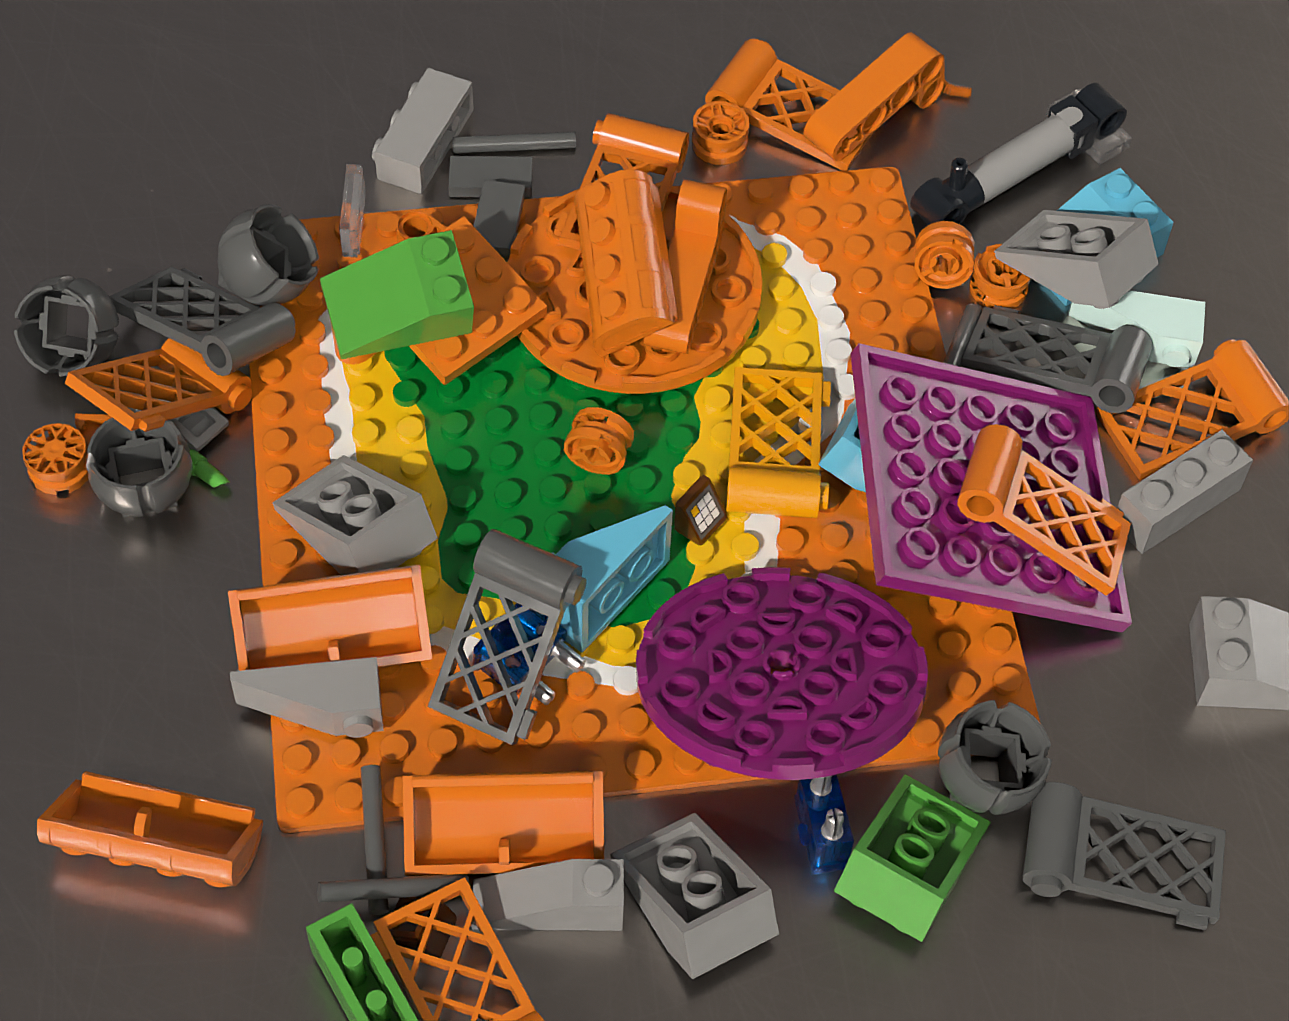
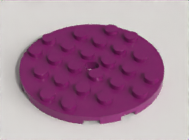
(712, 688)

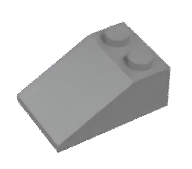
(1082, 255)
(358, 517)
(1240, 654)
(698, 894)

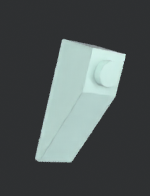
(1170, 322)

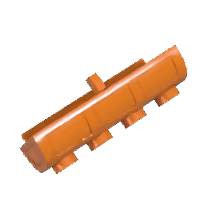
(624, 259)
(332, 620)
(500, 821)
(153, 829)

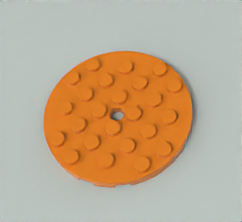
(565, 333)

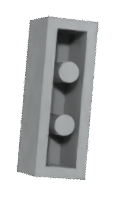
(423, 130)
(1184, 490)

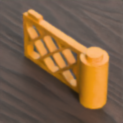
(773, 483)

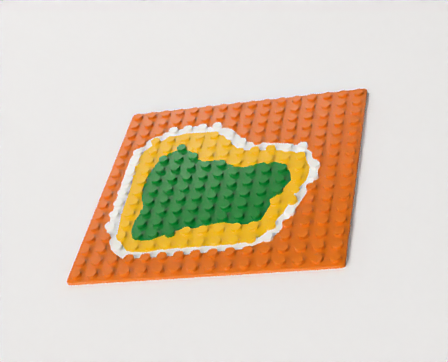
(494, 457)

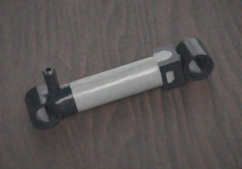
(1066, 131)

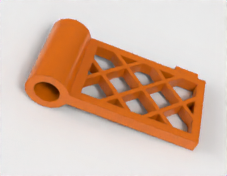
(750, 79)
(634, 147)
(180, 370)
(1240, 380)
(998, 483)
(395, 954)

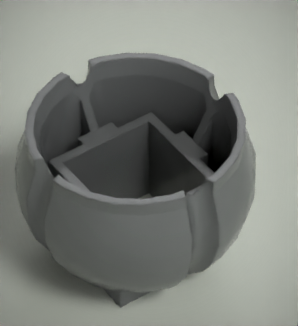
(266, 256)
(44, 325)
(122, 452)
(1000, 733)

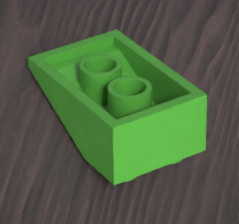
(399, 297)
(911, 857)

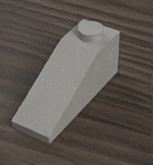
(323, 696)
(555, 896)

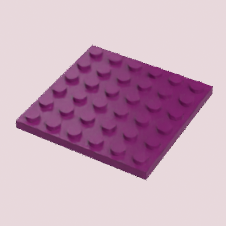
(915, 449)

